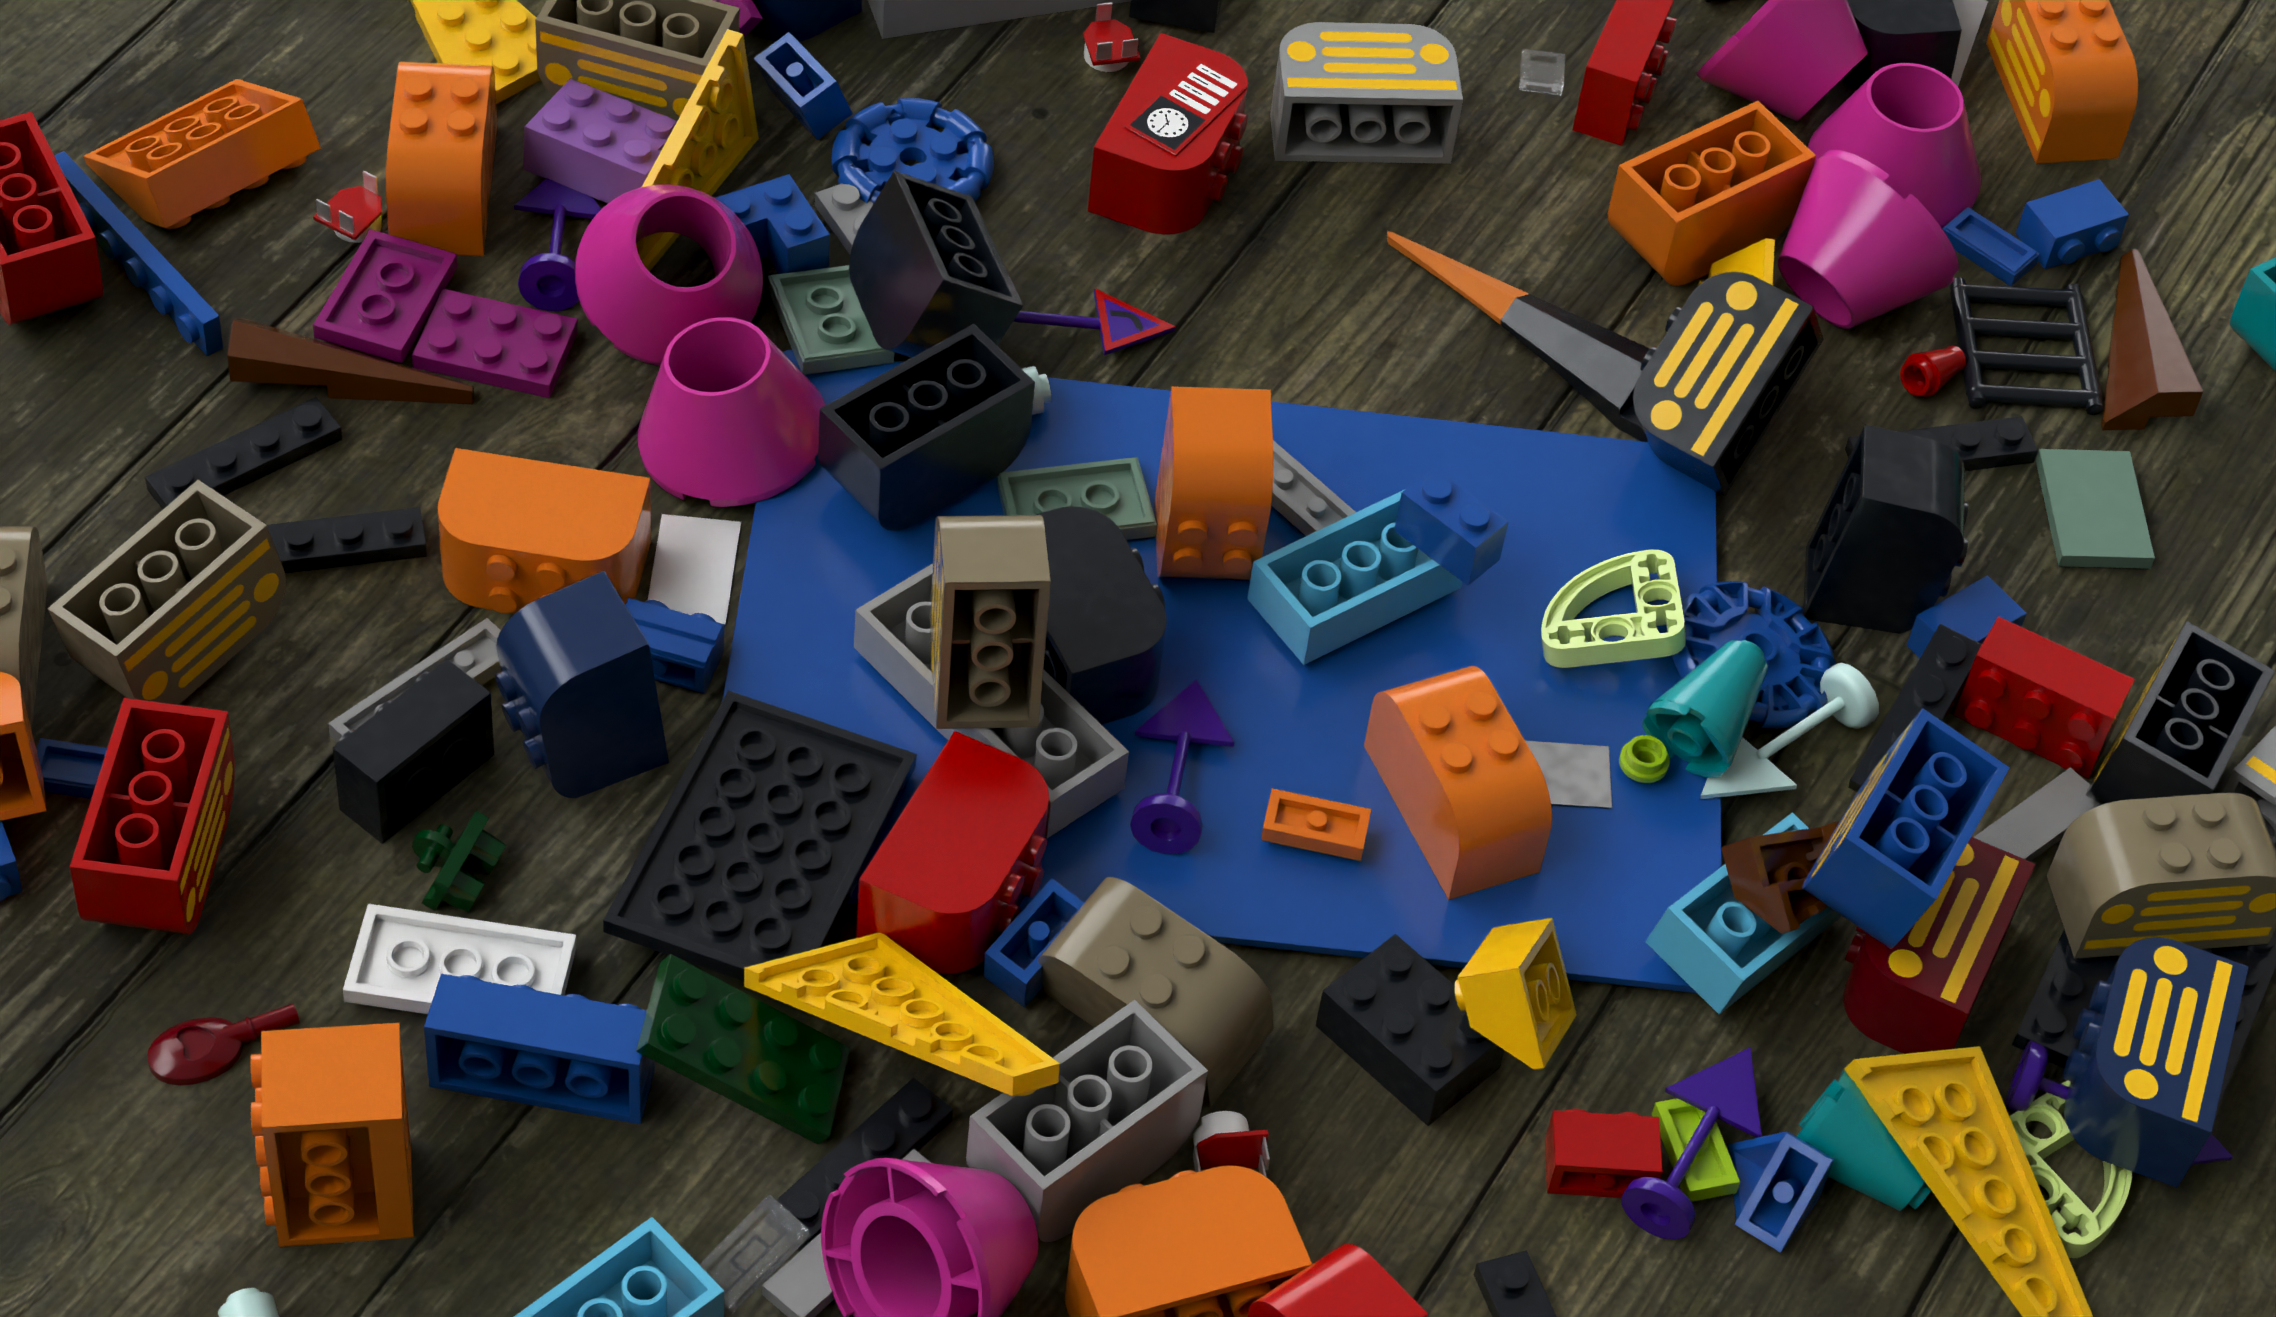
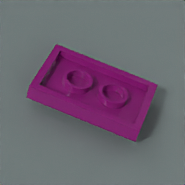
(385, 296)
(495, 343)

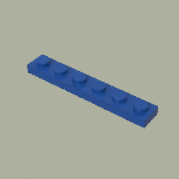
(143, 262)

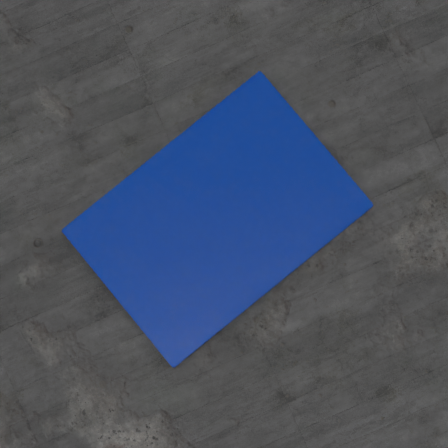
(1306, 725)

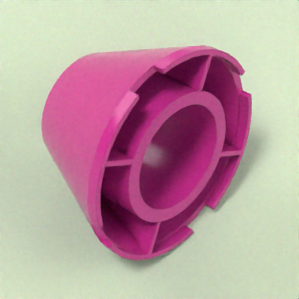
(1788, 55)
(1914, 130)
(1861, 244)
(635, 306)
(728, 416)
(926, 1241)

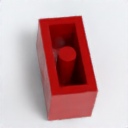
(1600, 1152)

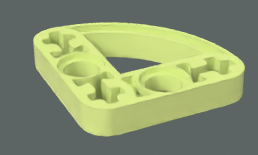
(1566, 638)
(2073, 1212)

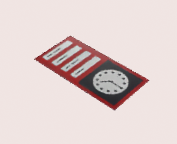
(1185, 106)

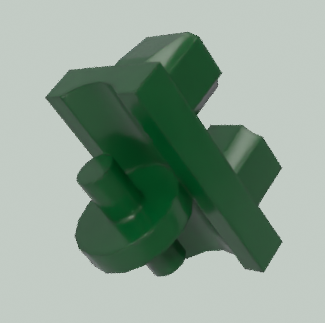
(452, 882)

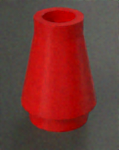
(1930, 370)

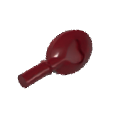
(210, 1045)

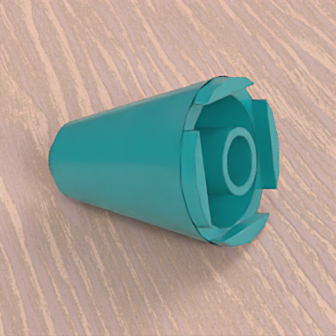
(1709, 708)
(1862, 1147)

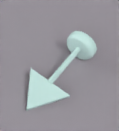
(1848, 700)

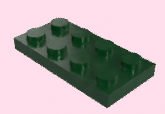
(743, 1049)

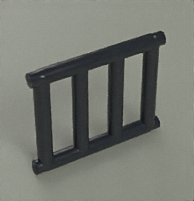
(2074, 330)

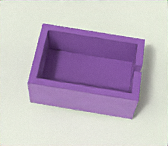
(594, 141)

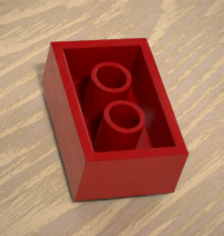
(1623, 69)
(2043, 697)

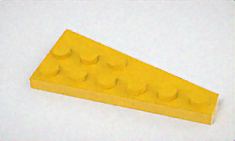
(483, 34)
(709, 135)
(905, 1004)
(1967, 1151)

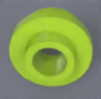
(1645, 749)

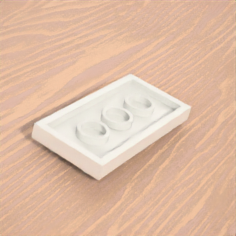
(407, 951)

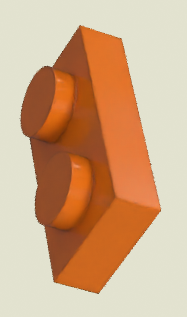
(1316, 824)

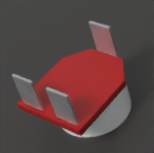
(1109, 42)
(353, 211)
(1226, 1141)

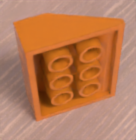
(206, 152)

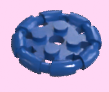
(912, 138)
(1777, 630)

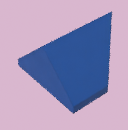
(1777, 1185)

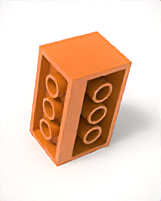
(333, 1134)

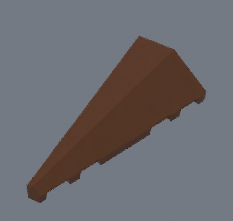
(282, 357)
(2145, 358)
(1770, 874)

